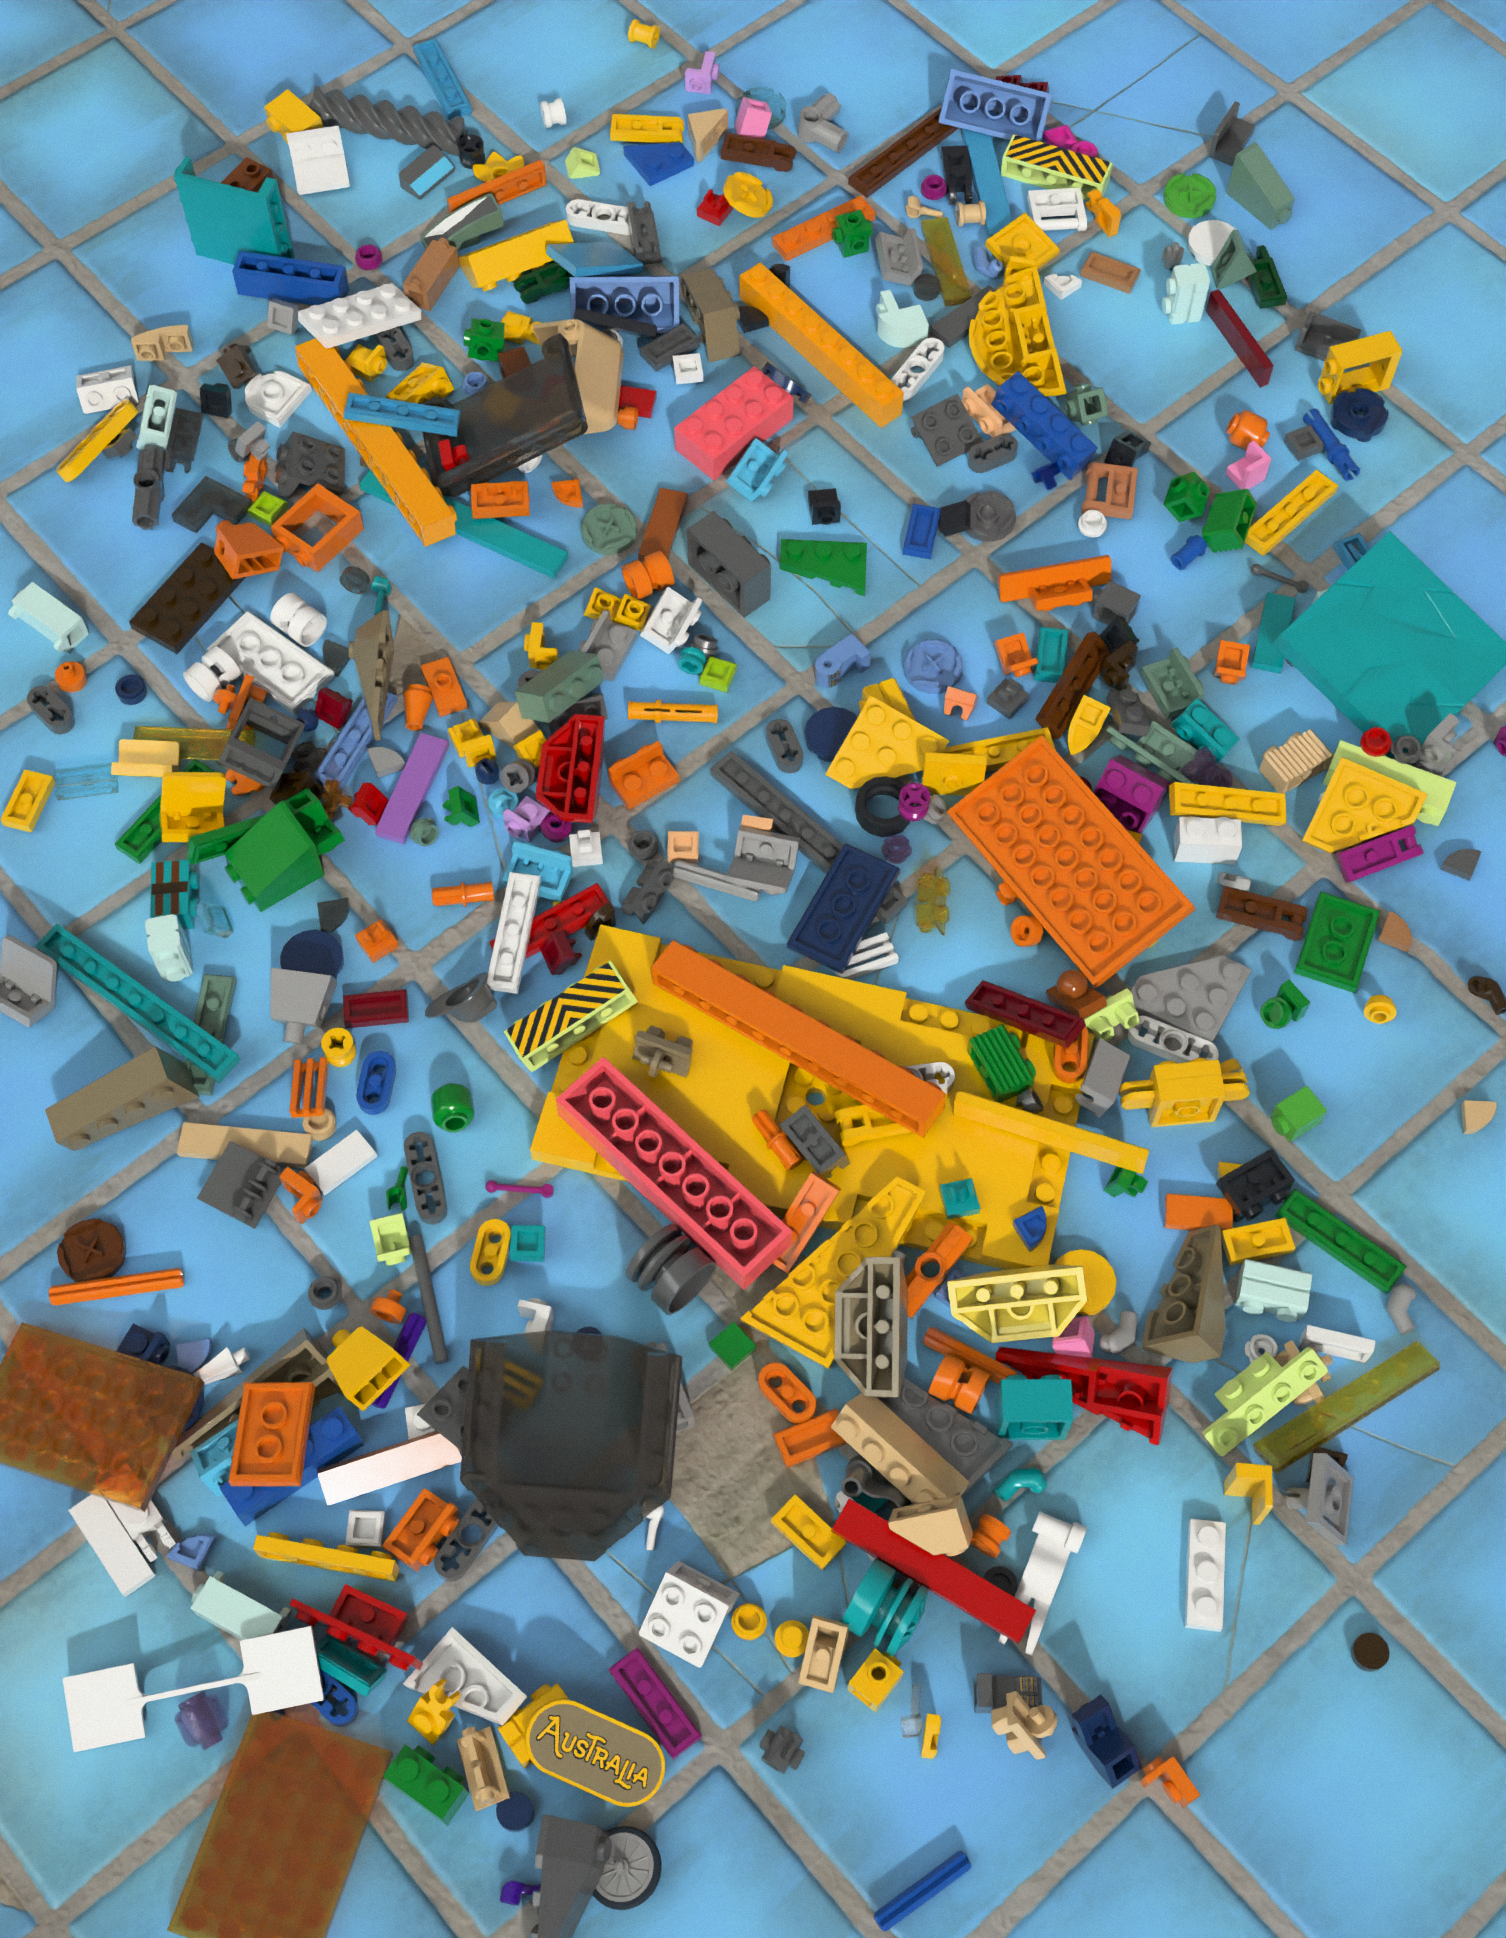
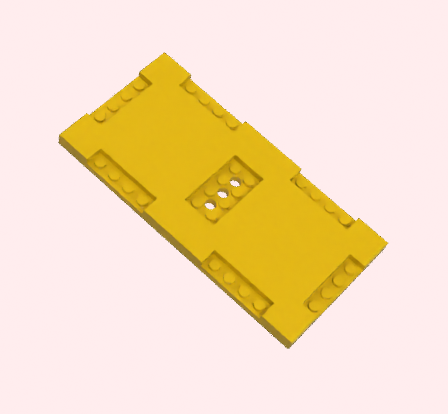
(738, 1078)

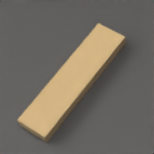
(210, 1141)

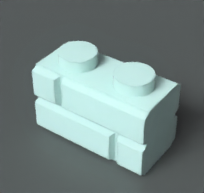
(1186, 293)
(156, 418)
(169, 947)
(1273, 1290)

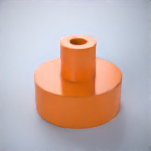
(70, 676)
(1026, 931)
(388, 1308)

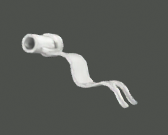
(1046, 1568)

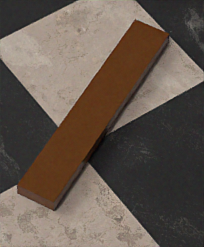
(900, 155)

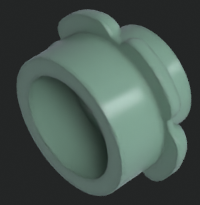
(424, 831)

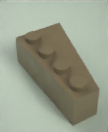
(122, 1099)

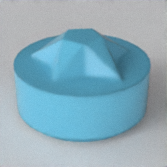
(500, 801)

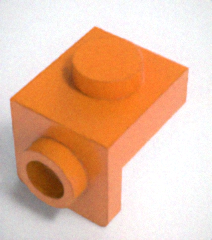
(1015, 655)
(1231, 662)
(302, 1187)

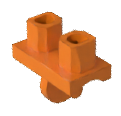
(229, 700)

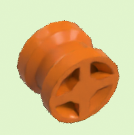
(989, 1535)

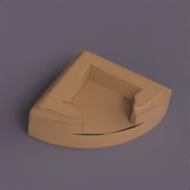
(1396, 933)

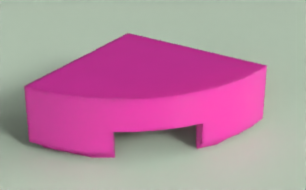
(1060, 137)

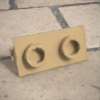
(482, 1767)

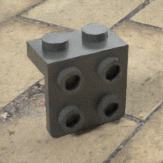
(309, 463)

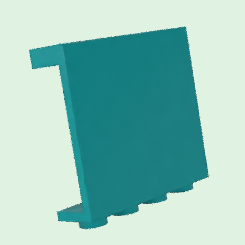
(232, 218)

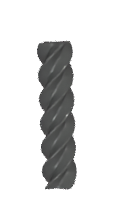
(385, 122)

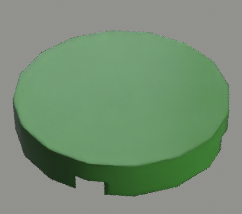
(1189, 195)

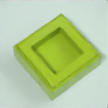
(268, 508)
(718, 674)

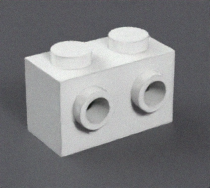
(1207, 840)

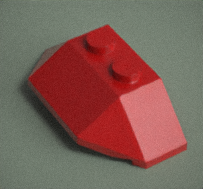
(573, 769)

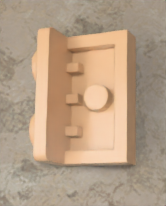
(980, 409)

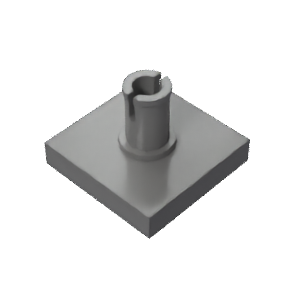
(1326, 1499)

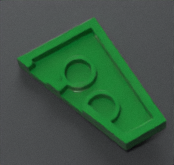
(829, 560)

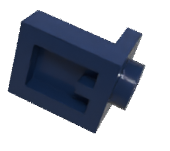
(145, 1345)

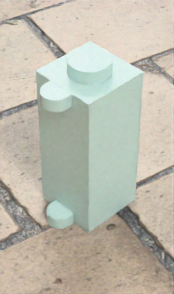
(49, 617)
(236, 1611)

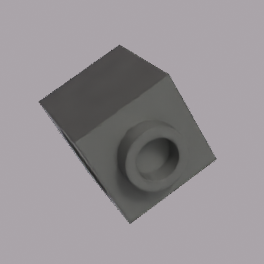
(1115, 602)

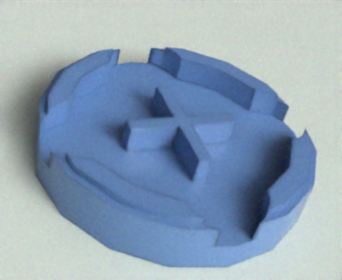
(932, 666)

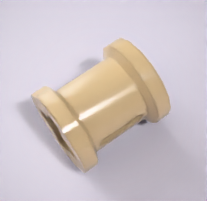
(970, 213)

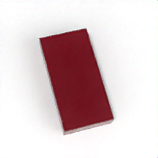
(375, 1008)

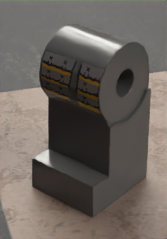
(992, 1690)

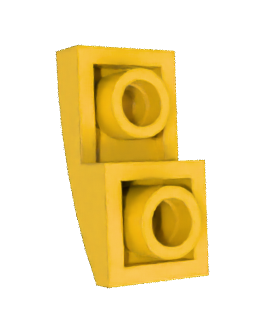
(623, 611)

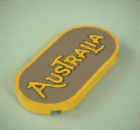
(594, 1752)

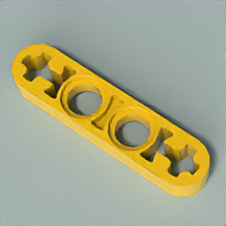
(97, 440)

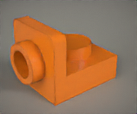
(1176, 1784)

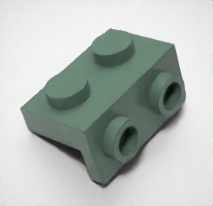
(1172, 683)

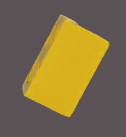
(147, 758)
(1253, 1482)

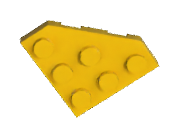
(883, 745)
(1360, 808)

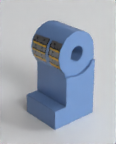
(841, 660)

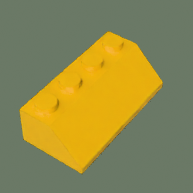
(513, 255)

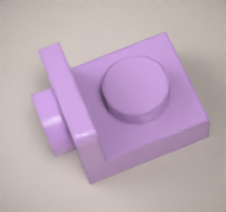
(525, 819)

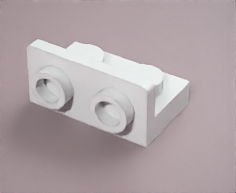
(106, 389)

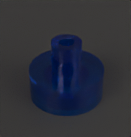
(1046, 474)

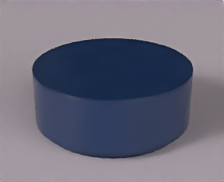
(131, 689)
(516, 1812)

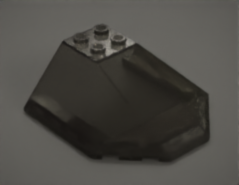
(569, 1437)

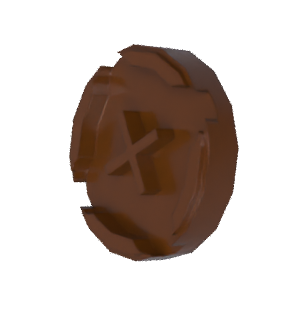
(91, 1250)

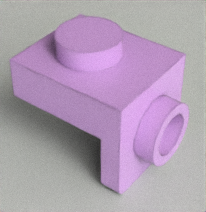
(702, 79)

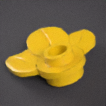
(496, 167)

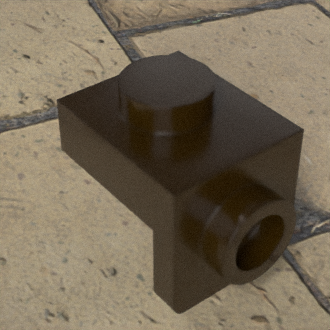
(237, 365)

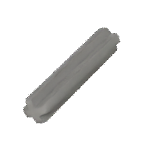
(712, 879)

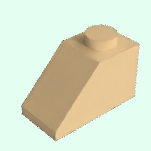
(934, 1525)

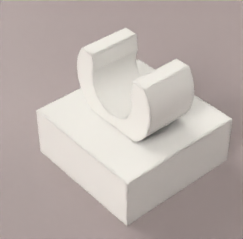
(585, 848)

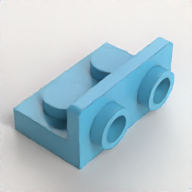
(214, 1458)

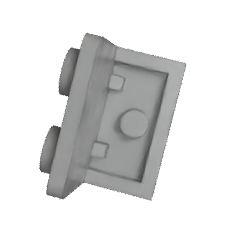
(763, 860)
(26, 982)

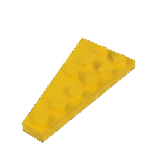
(803, 1305)

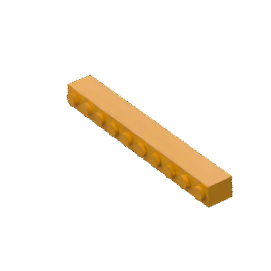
(378, 445)

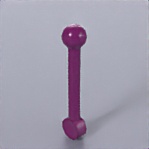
(546, 1190)

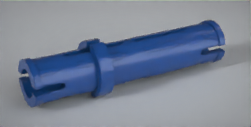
(1336, 452)

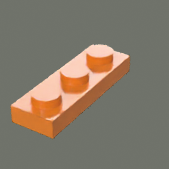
(805, 1216)

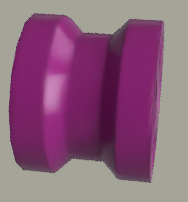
(914, 794)

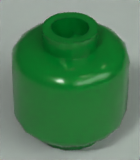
(452, 1107)

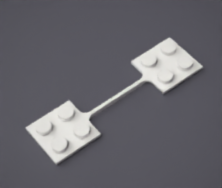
(277, 1670)

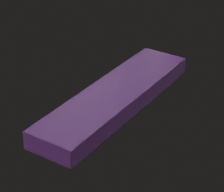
(412, 788)

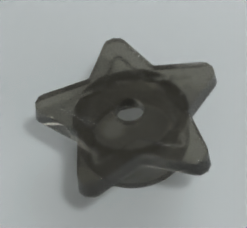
(307, 756)

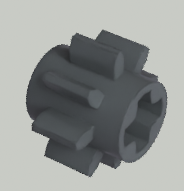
(782, 1749)

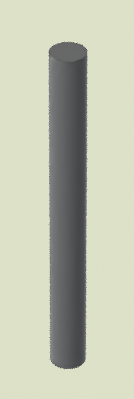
(428, 1299)

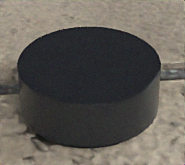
(1003, 1579)

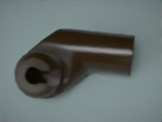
(1488, 990)

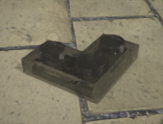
(208, 499)

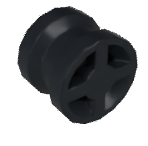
(471, 151)

